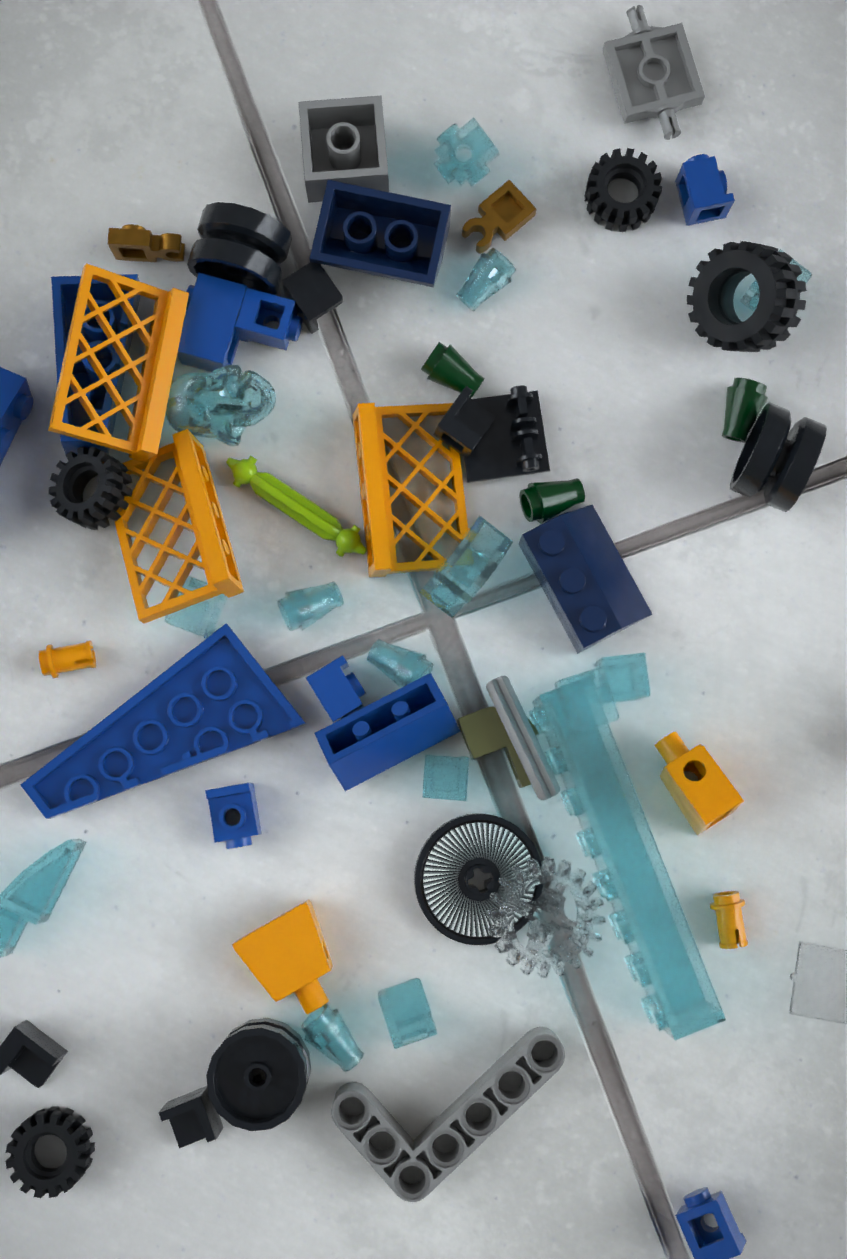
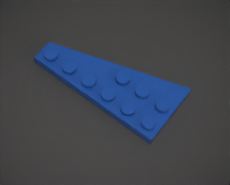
(187, 715)

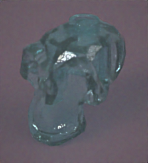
(219, 403)

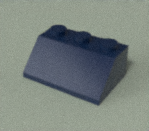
(381, 233)
(584, 577)

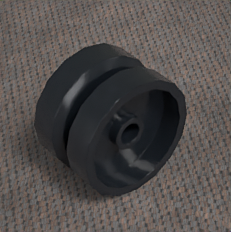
(240, 246)
(778, 457)
(247, 1099)

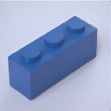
(387, 732)

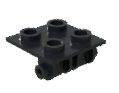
(513, 442)

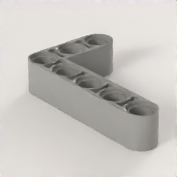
(452, 1121)

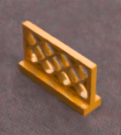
(156, 371)
(375, 483)
(207, 524)

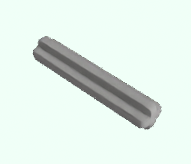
(523, 737)

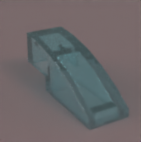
(36, 892)

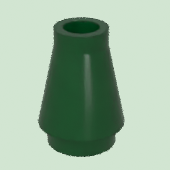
(451, 369)
(742, 408)
(548, 499)

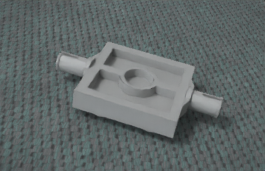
(653, 72)

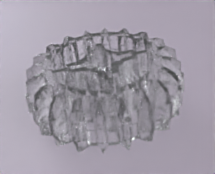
(539, 935)

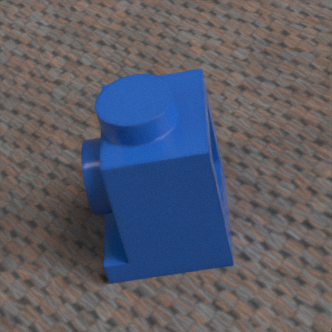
(703, 190)
(260, 309)
(336, 691)
(241, 798)
(706, 1241)

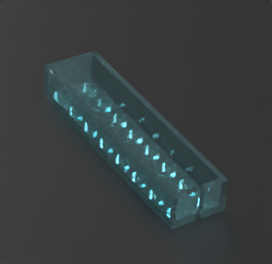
(629, 873)

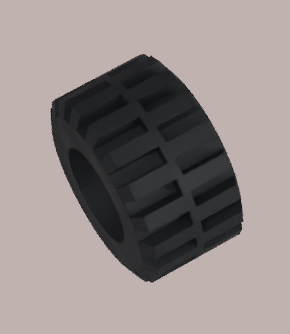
(715, 293)

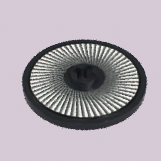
(448, 864)

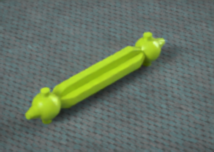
(296, 506)

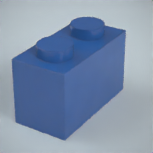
(209, 323)

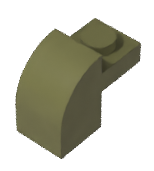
(486, 734)

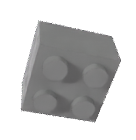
(343, 144)

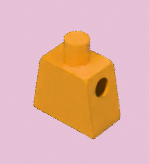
(703, 800)
(289, 956)

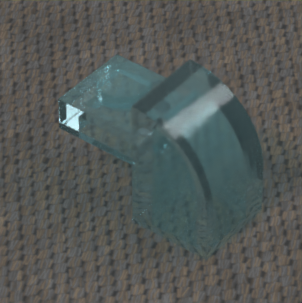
(467, 567)

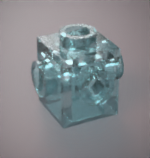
(468, 137)

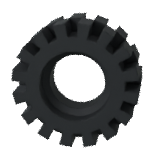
(626, 168)
(73, 480)
(23, 1156)

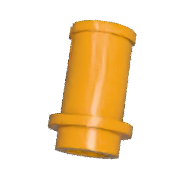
(66, 658)
(729, 919)

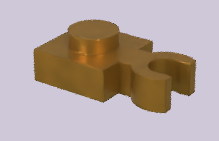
(501, 213)
(139, 244)

